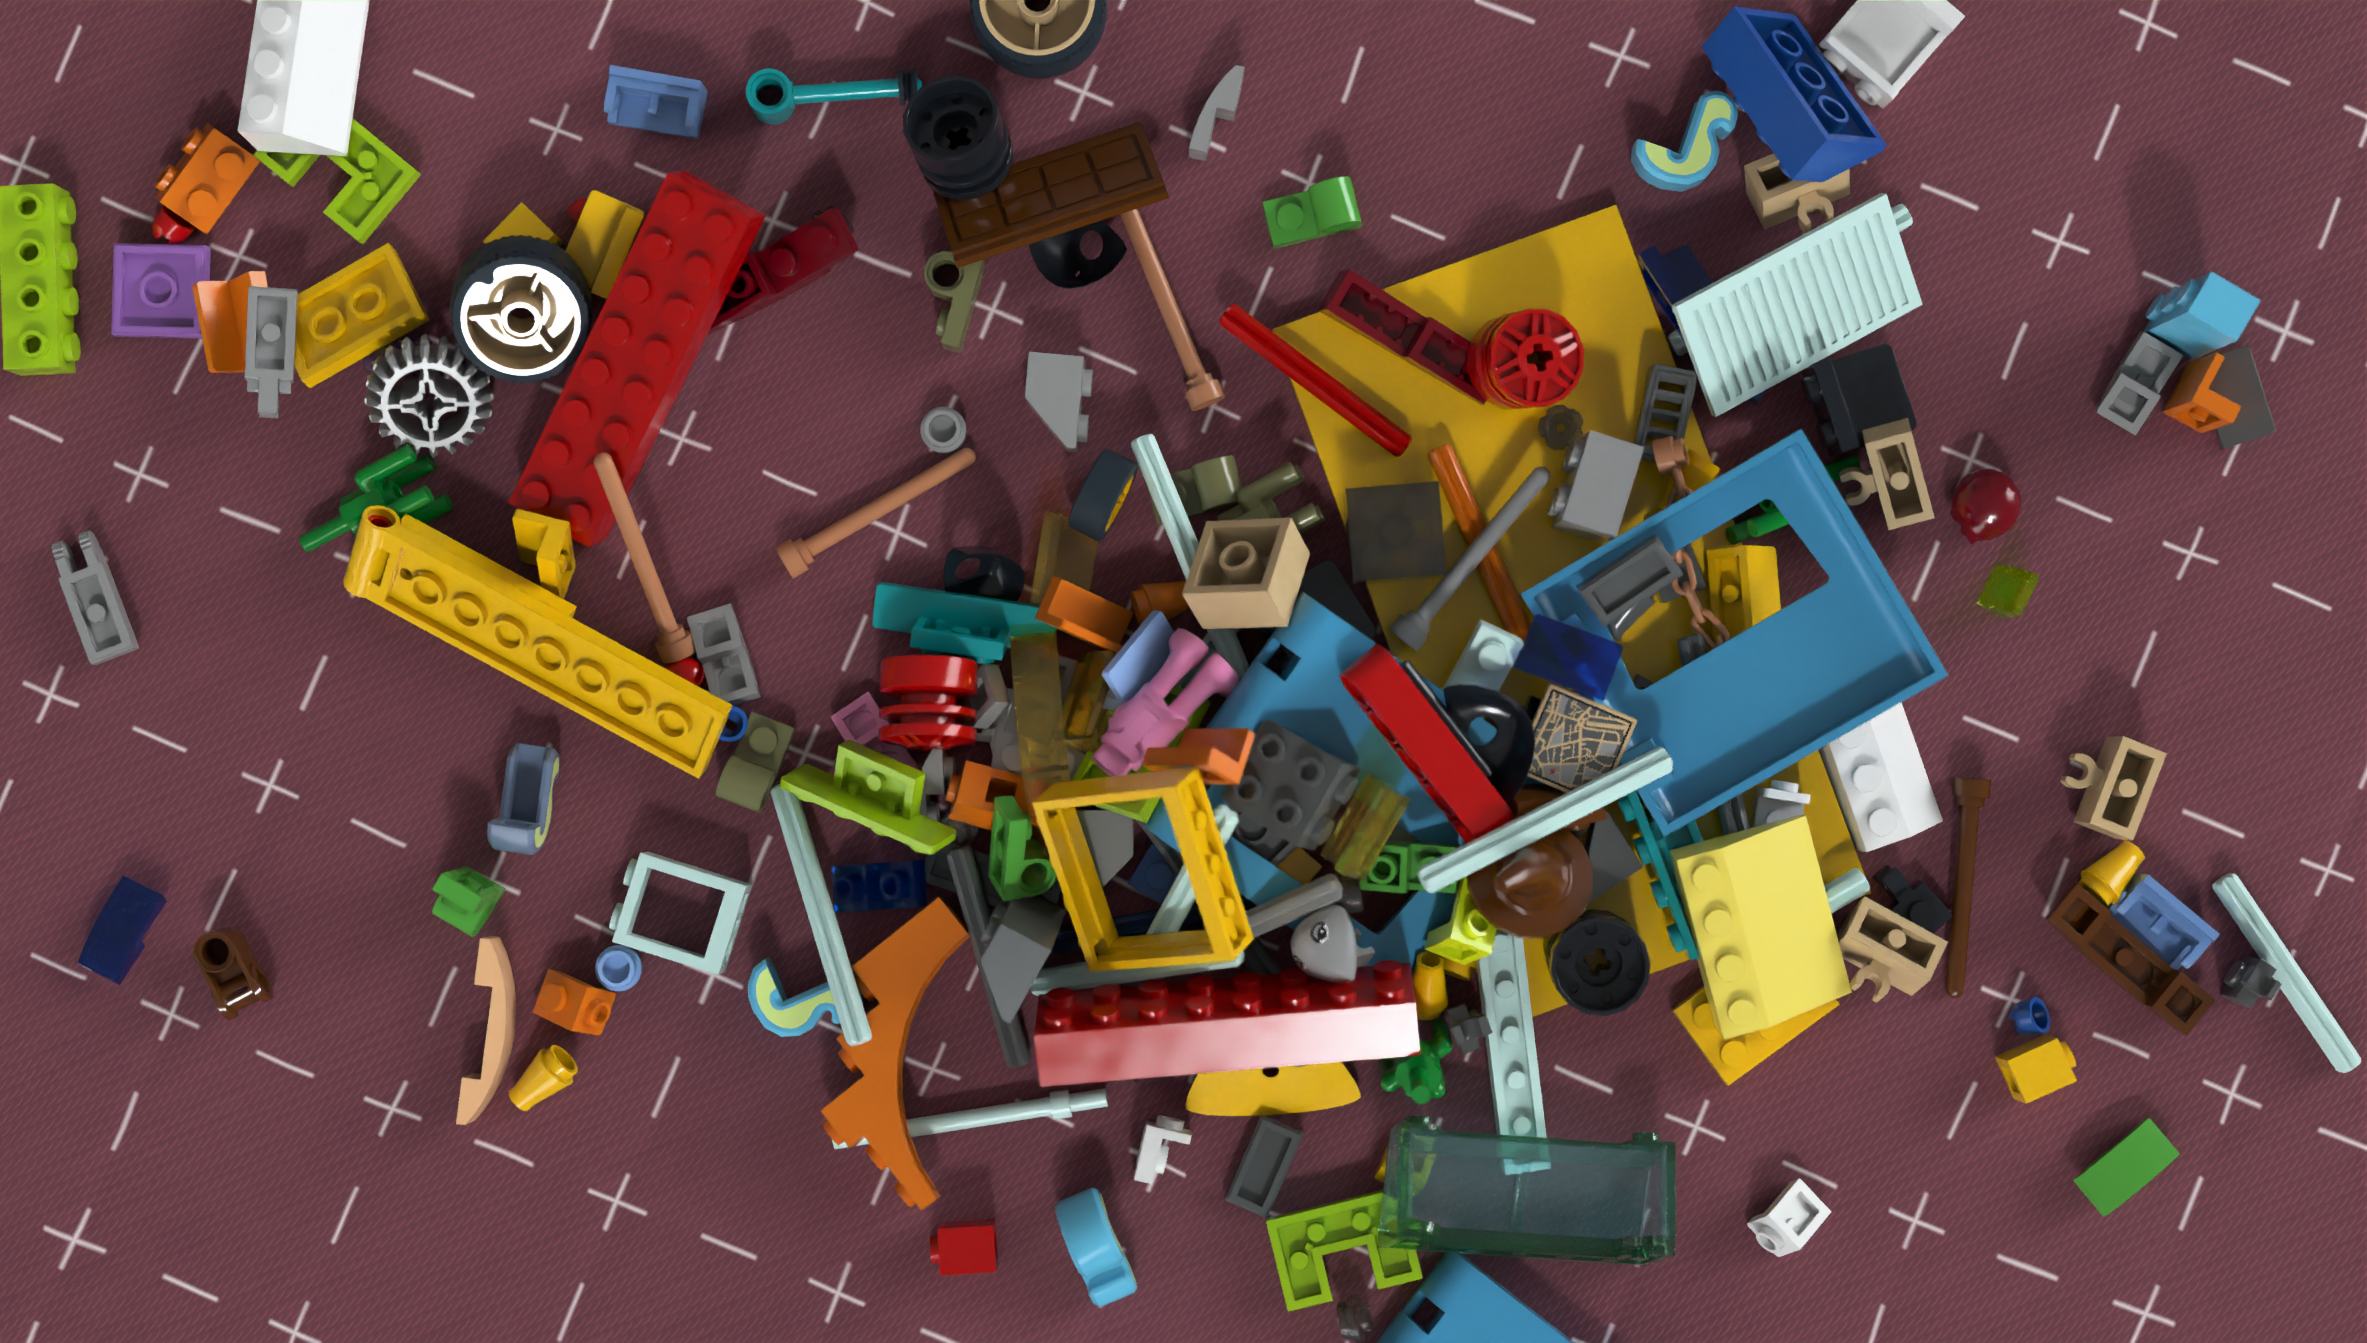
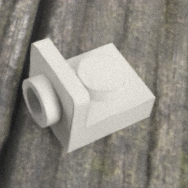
(1777, 803)
(1153, 1155)
(1789, 1219)

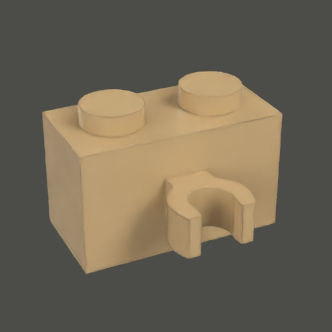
(1781, 198)
(1894, 475)
(2116, 786)
(1888, 949)

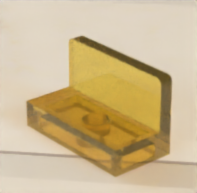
(1063, 555)
(1083, 706)
(1365, 827)

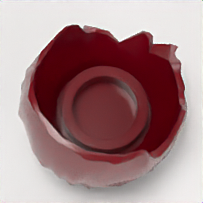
(1985, 504)

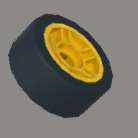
(1102, 494)

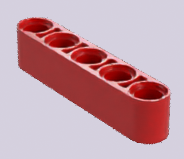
(1425, 744)

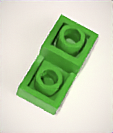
(1399, 864)
(2126, 1167)

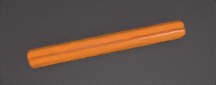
(1471, 525)

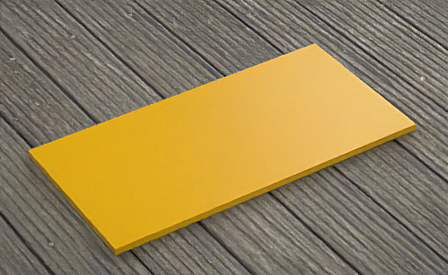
(1596, 284)

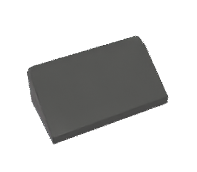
(2241, 384)

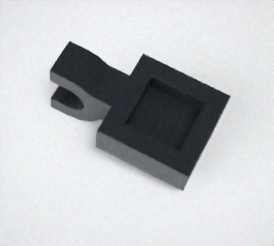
(1914, 902)

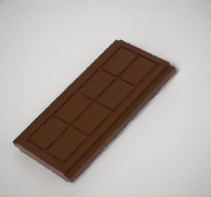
(1055, 195)

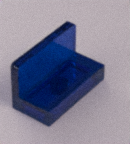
(1672, 277)
(1569, 656)

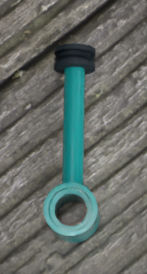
(904, 87)

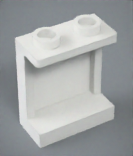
(1886, 42)

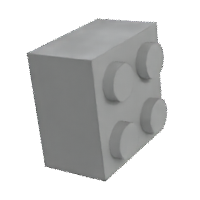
(1596, 486)

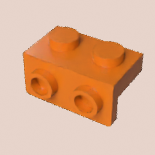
(205, 177)

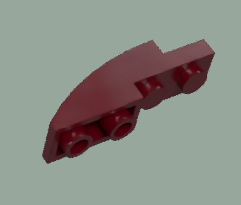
(786, 266)

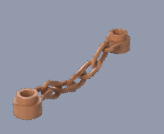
(1670, 457)

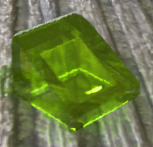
(2008, 591)

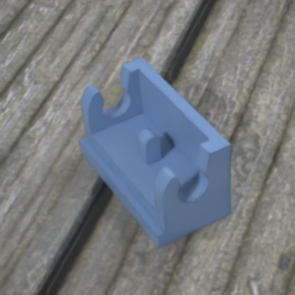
(655, 102)
(2162, 922)

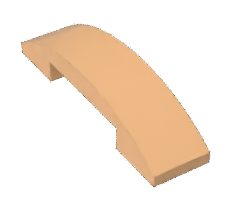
(495, 971)

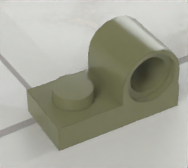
(954, 323)
(1206, 487)
(756, 763)

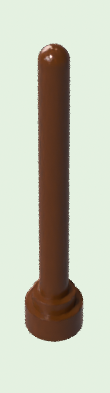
(1971, 796)

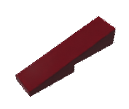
(1400, 331)

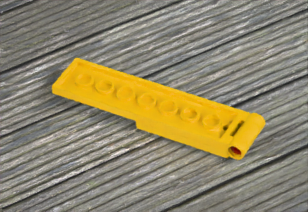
(530, 637)

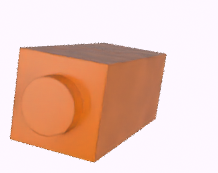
(974, 794)

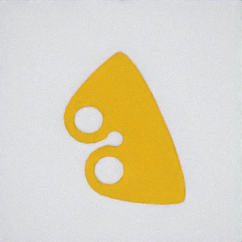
(1290, 1091)

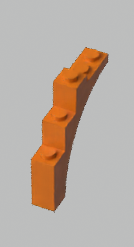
(874, 1105)

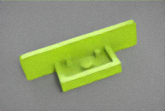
(873, 793)

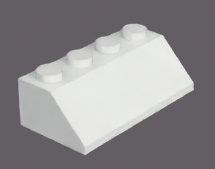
(303, 75)
(1881, 782)

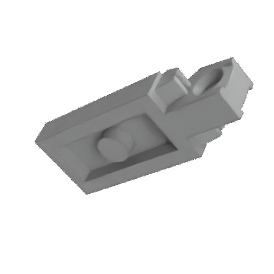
(270, 345)

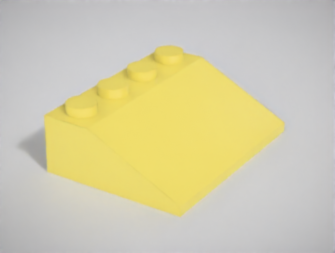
(1760, 925)

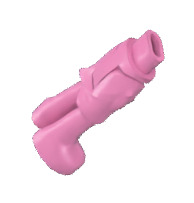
(1146, 717)

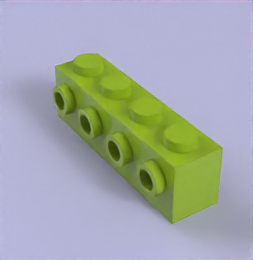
(38, 280)

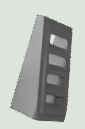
(1651, 393)

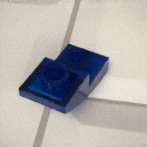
(879, 886)
(119, 929)

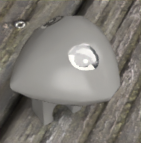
(1327, 945)

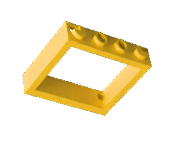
(1202, 853)

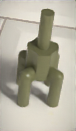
(1257, 502)

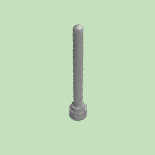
(1415, 625)

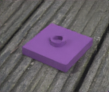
(155, 289)

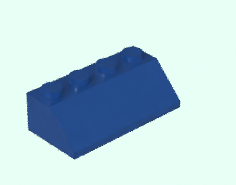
(1791, 94)

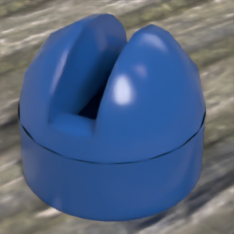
(739, 717)
(2030, 1017)

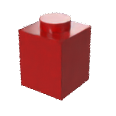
(965, 1247)

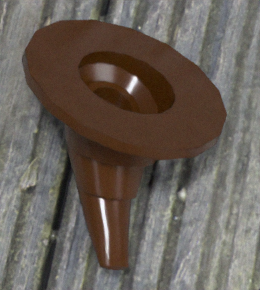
(1535, 887)

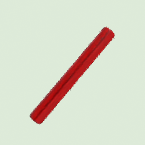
(1315, 380)

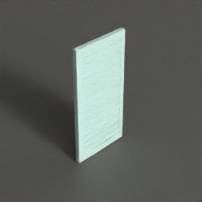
(1797, 304)

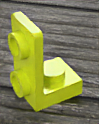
(1466, 935)

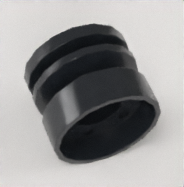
(958, 137)
(1611, 985)

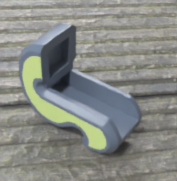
(525, 800)

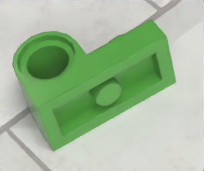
(1312, 214)
(1017, 859)
(466, 899)

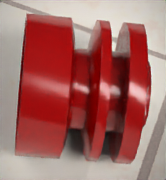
(1500, 363)
(928, 701)

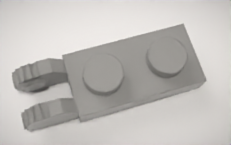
(94, 601)

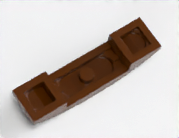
(2128, 960)

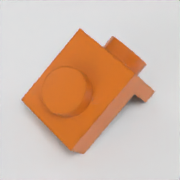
(574, 1003)

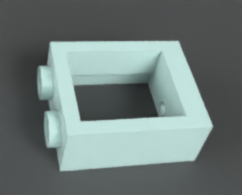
(725, 927)

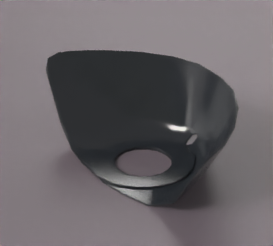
(1061, 257)
(993, 579)
(1514, 745)

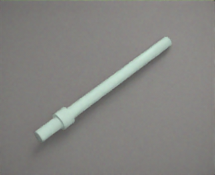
(1059, 1104)

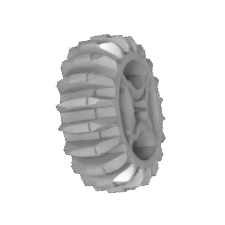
(393, 401)

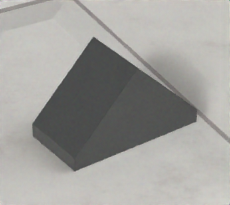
(1609, 855)

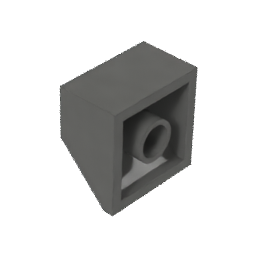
(1017, 946)

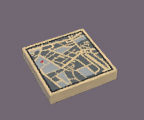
(1576, 739)

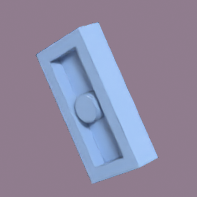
(1137, 660)

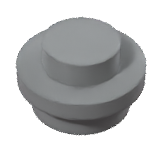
(943, 430)

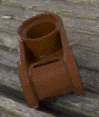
(234, 974)

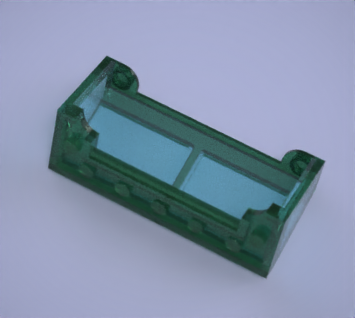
(1528, 1195)

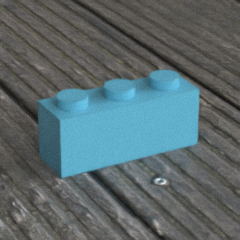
(2200, 315)

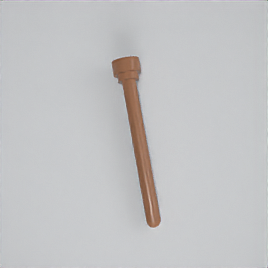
(1202, 388)
(800, 553)
(673, 641)

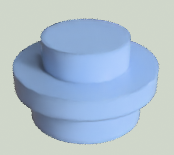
(618, 968)

